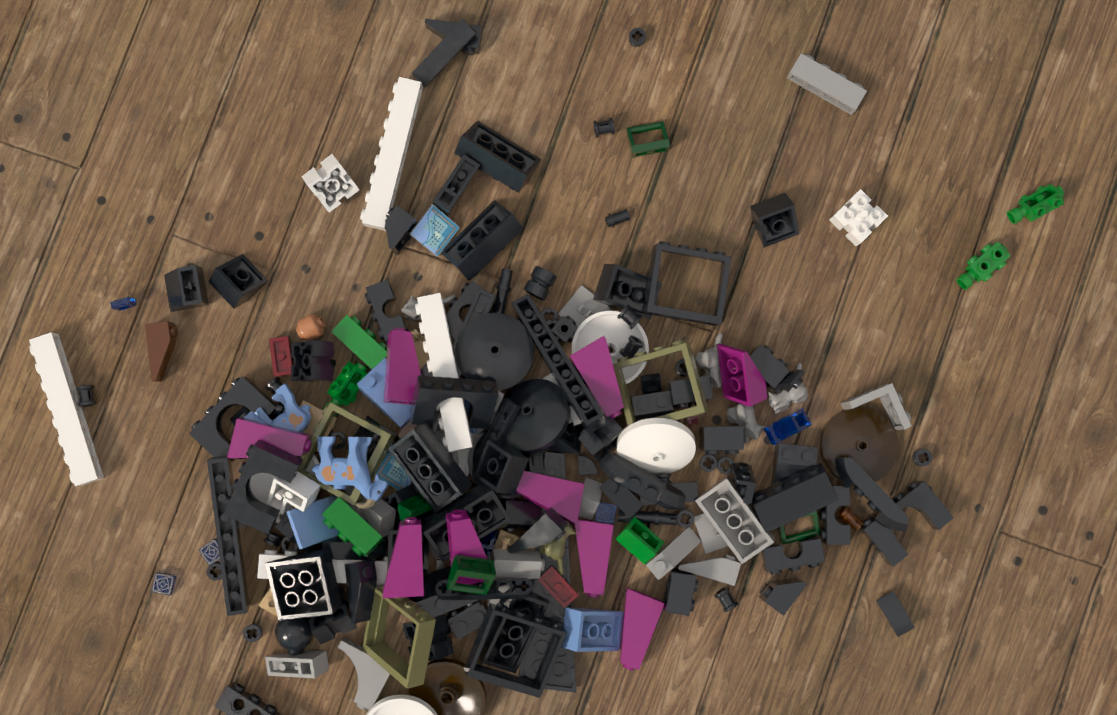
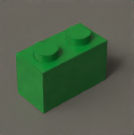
(639, 540)

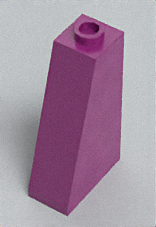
(401, 367)
(599, 375)
(250, 431)
(552, 492)
(463, 540)
(594, 551)
(406, 563)
(639, 623)

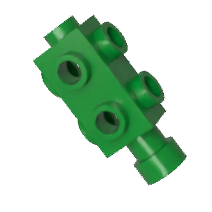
(1037, 204)
(986, 259)
(345, 386)

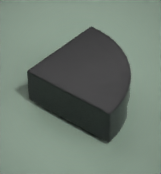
(586, 466)

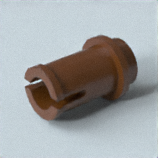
(850, 518)

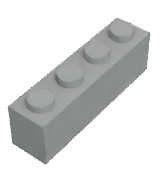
(827, 84)

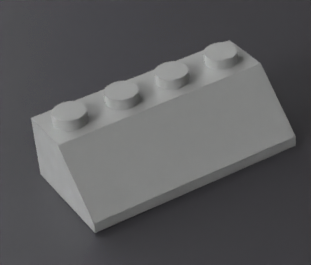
(734, 520)

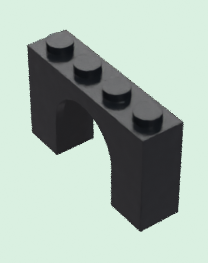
(432, 390)
(209, 430)
(918, 497)
(243, 504)

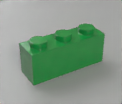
(360, 341)
(351, 527)

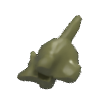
(557, 548)

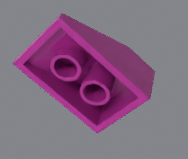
(740, 376)

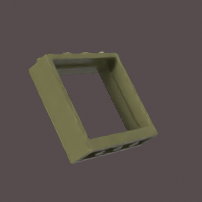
(659, 352)
(374, 462)
(411, 673)

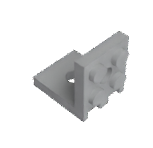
(891, 402)

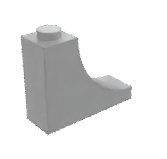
(516, 565)
(370, 674)

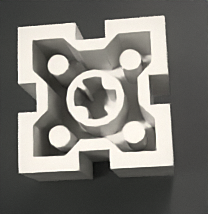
(330, 183)
(858, 217)

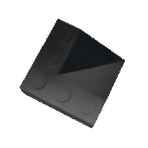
(304, 585)

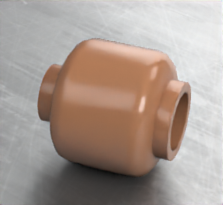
(311, 327)

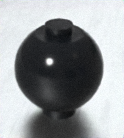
(294, 634)

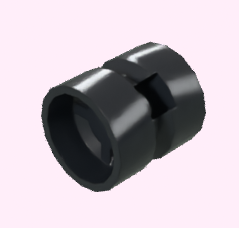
(540, 282)

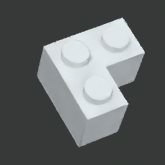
(299, 493)

